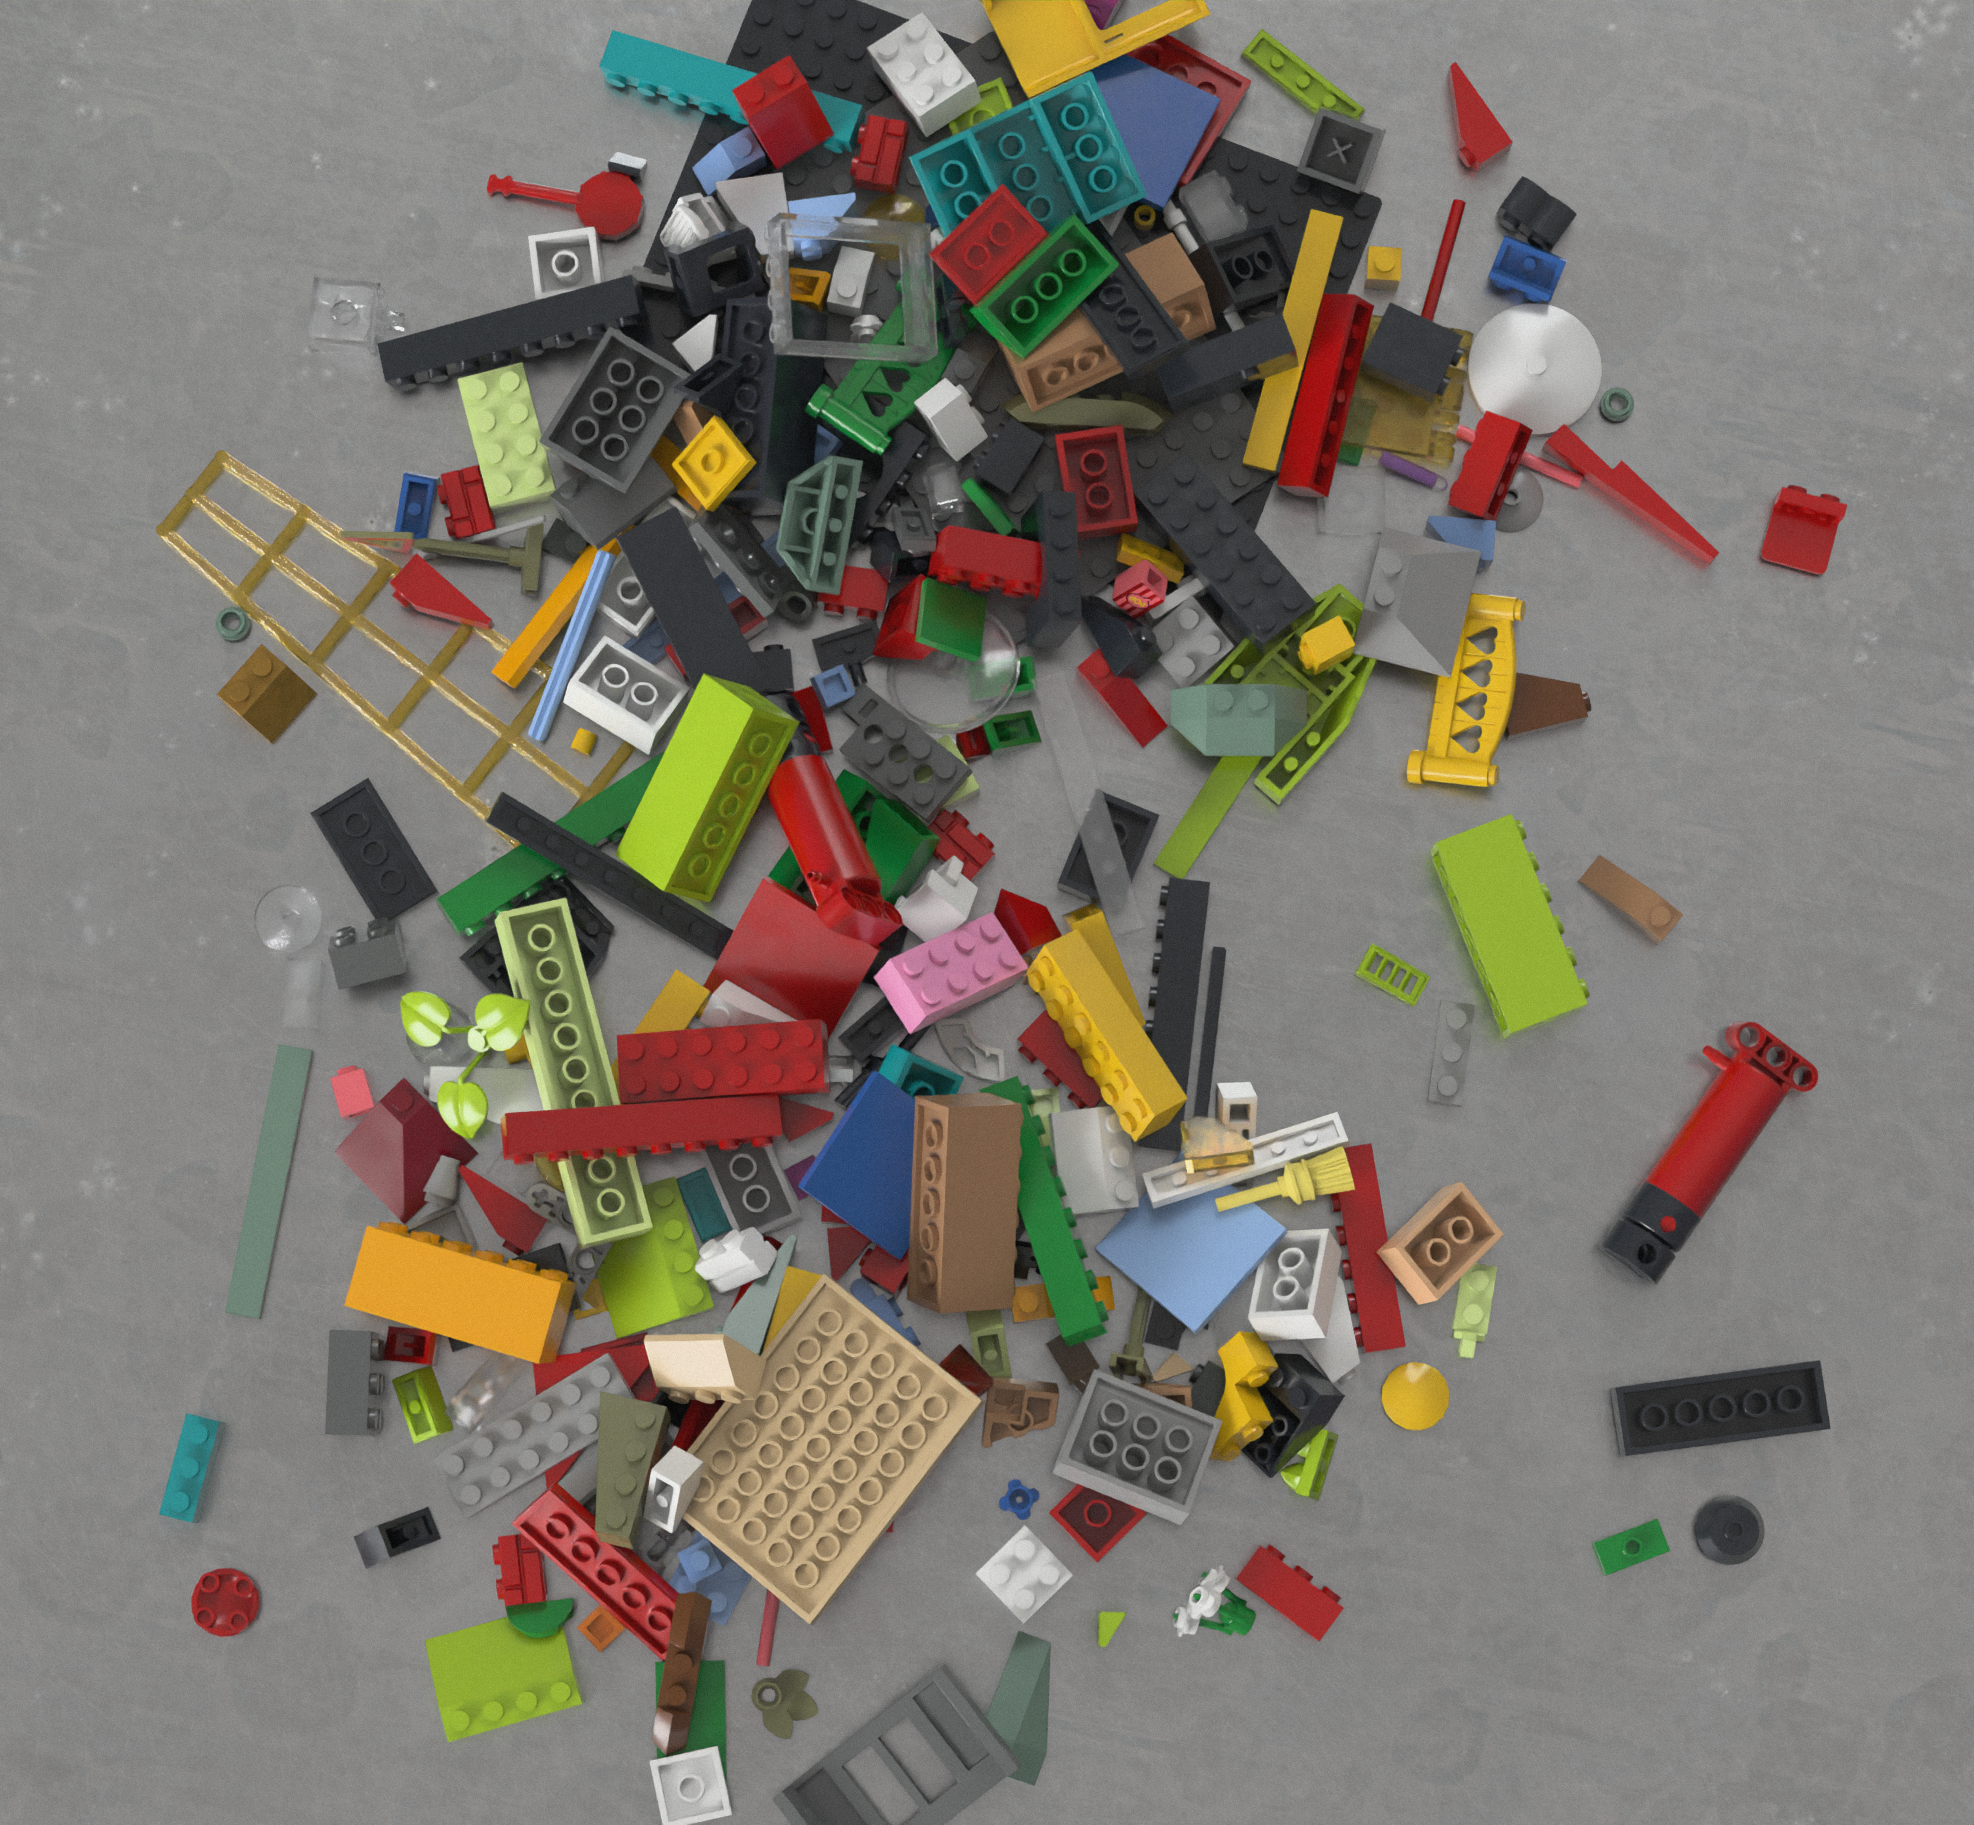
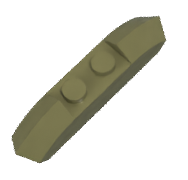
(1072, 414)

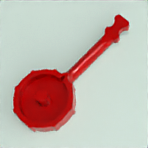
(604, 201)

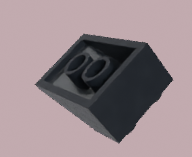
(1243, 269)

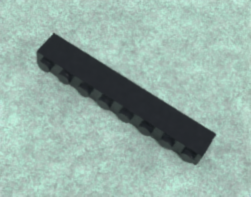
(513, 333)
(1176, 992)

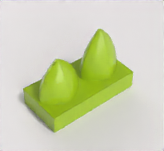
(1310, 1476)

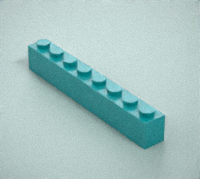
(708, 84)

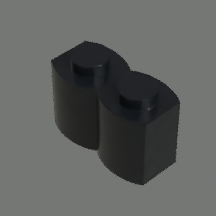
(1535, 214)

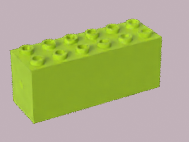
(706, 788)
(1509, 926)

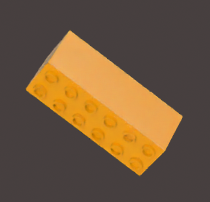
(461, 1292)

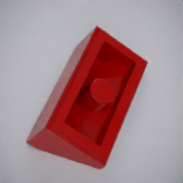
(814, 714)

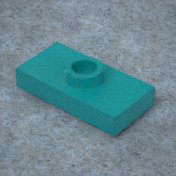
(703, 1205)

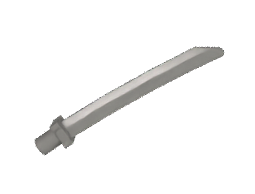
(487, 535)

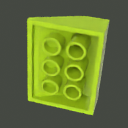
(654, 1275)
(500, 1677)

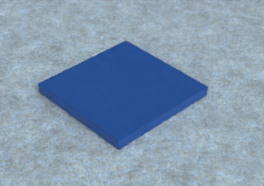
(1157, 120)
(868, 1165)

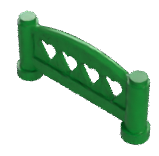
(846, 405)

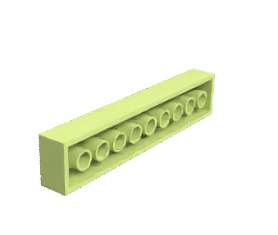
(571, 1064)

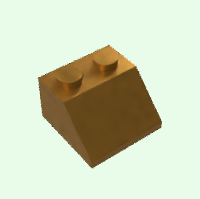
(266, 694)

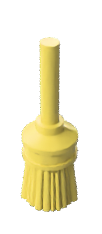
(1300, 1181)

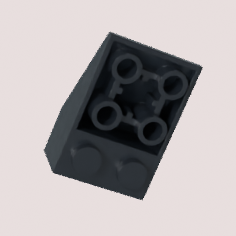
(1300, 1407)

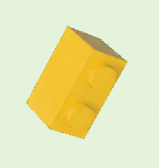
(1325, 646)

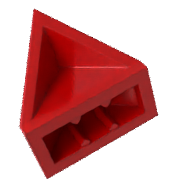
(1025, 922)

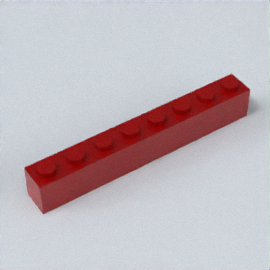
(641, 1127)

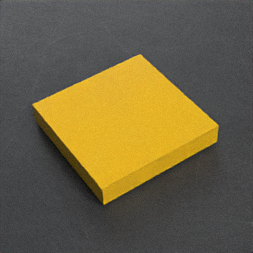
(713, 463)

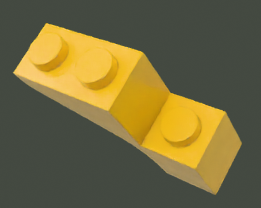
(1242, 1409)

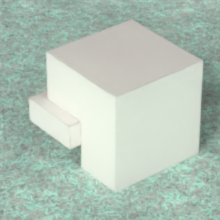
(938, 902)

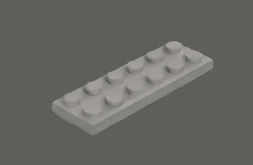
(530, 1437)

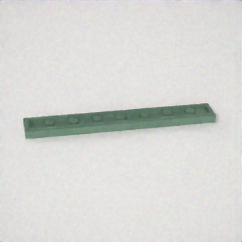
(269, 1181)

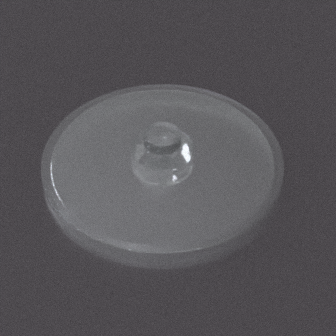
(954, 693)

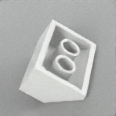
(1094, 1160)

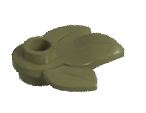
(789, 1703)

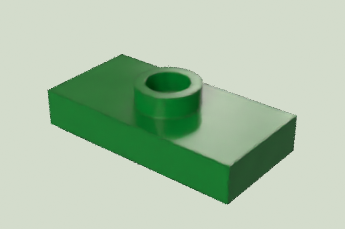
(1631, 1547)

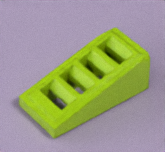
(1374, 979)

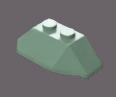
(819, 522)
(1239, 717)

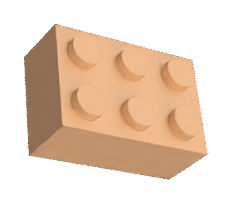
(1440, 1243)

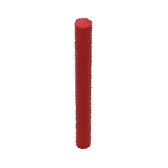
(1443, 259)

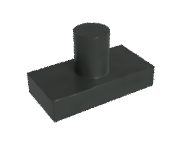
(564, 542)

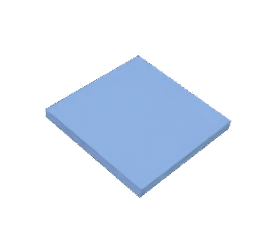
(1191, 1252)

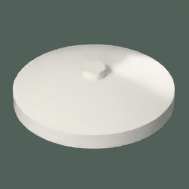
(1535, 367)

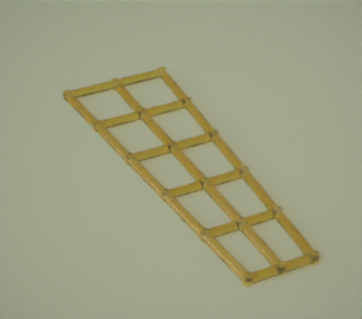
(350, 616)

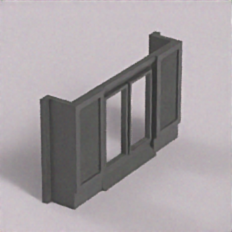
(950, 1726)

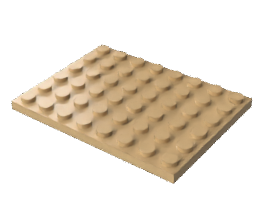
(827, 1449)

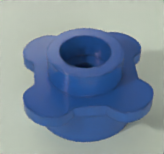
(1009, 1501)

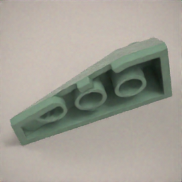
(754, 1311)

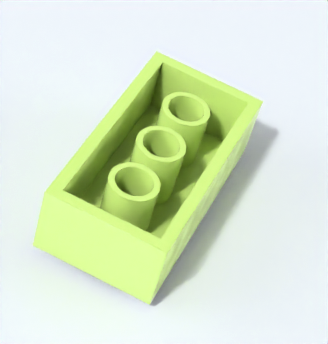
(507, 438)

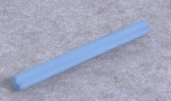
(571, 645)

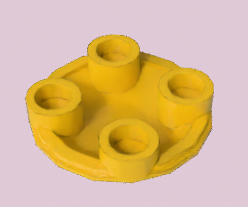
(1415, 1396)

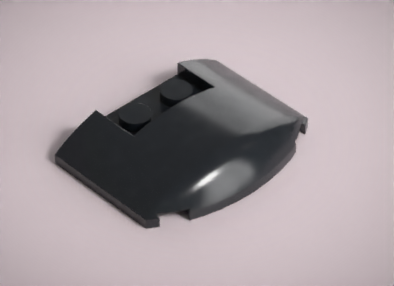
(591, 927)

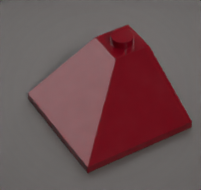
(400, 1148)

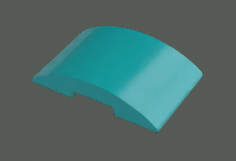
(1049, 152)

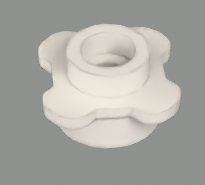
(865, 328)

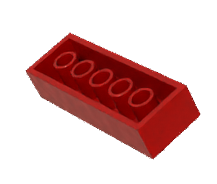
(724, 1062)

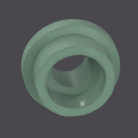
(1617, 394)
(228, 614)

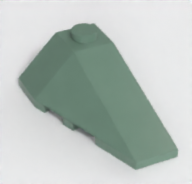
(1022, 1704)

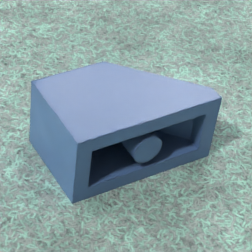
(729, 160)
(1466, 533)

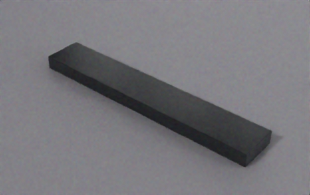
(1209, 1032)

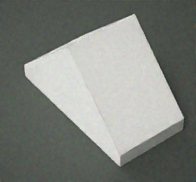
(698, 344)

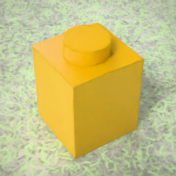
(1382, 268)

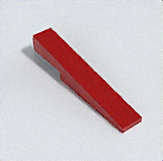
(1628, 490)

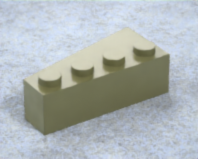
(628, 1449)

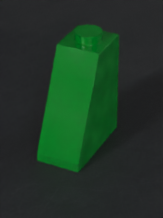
(898, 847)

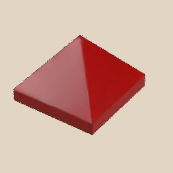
(972, 743)

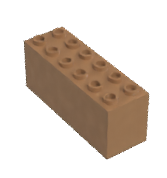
(1076, 357)
(964, 1202)

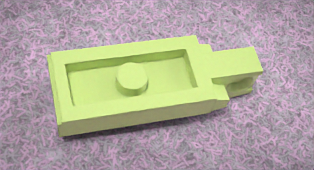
(1473, 1307)

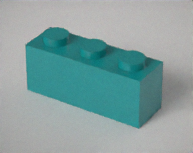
(192, 1468)

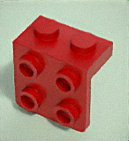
(1802, 529)

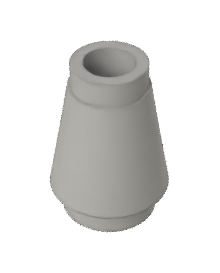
(443, 1182)

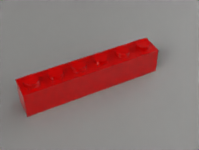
(1325, 395)
(1362, 1235)

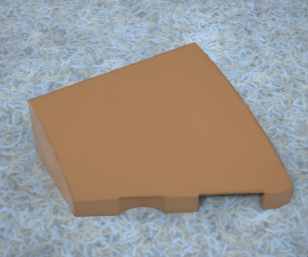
(1018, 1407)

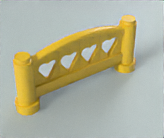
(1445, 758)

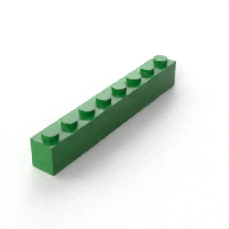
(523, 870)
(1051, 1226)

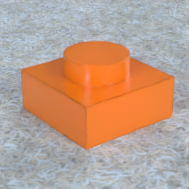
(601, 1628)

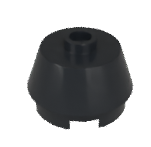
(1730, 1530)

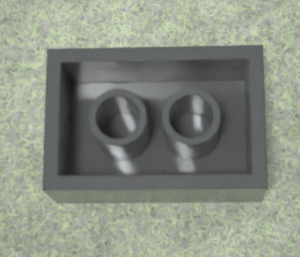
(353, 1383)

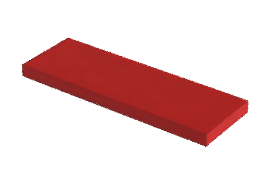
(604, 1570)

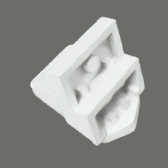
(695, 220)

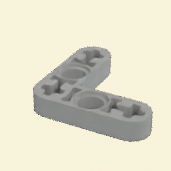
(545, 1211)

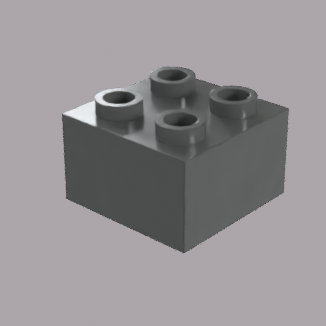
(1341, 150)
(367, 953)

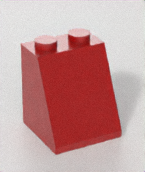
(783, 112)

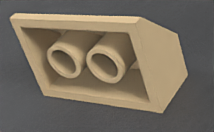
(704, 1367)

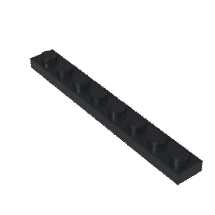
(608, 875)

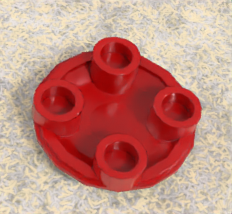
(225, 1602)

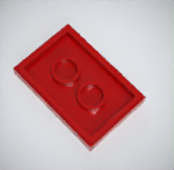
(988, 244)

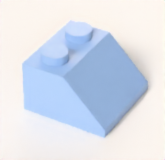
(836, 205)

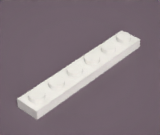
(1270, 1153)

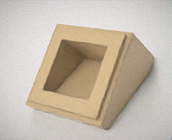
(1172, 1367)

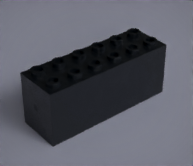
(771, 401)

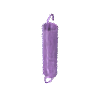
(1408, 468)

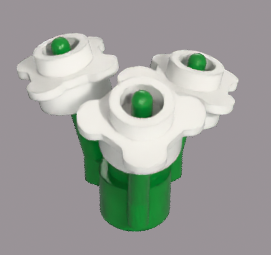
(1207, 1601)

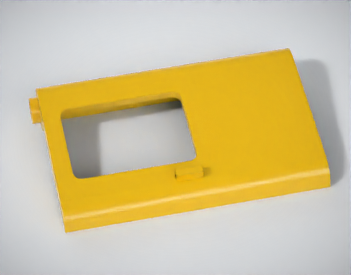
(1060, 40)

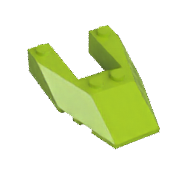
(1330, 694)

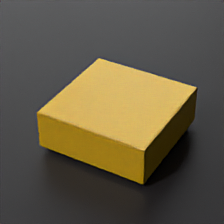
(594, 1297)

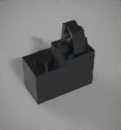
(894, 563)

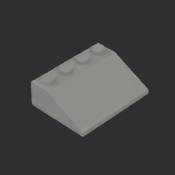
(1137, 1447)

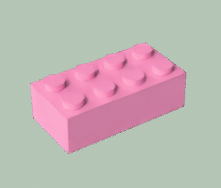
(951, 972)

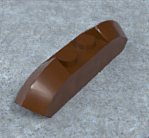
(681, 1672)

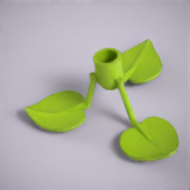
(500, 1026)

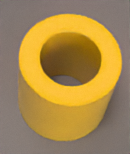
(1144, 210)
(584, 741)

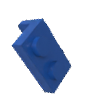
(1527, 269)

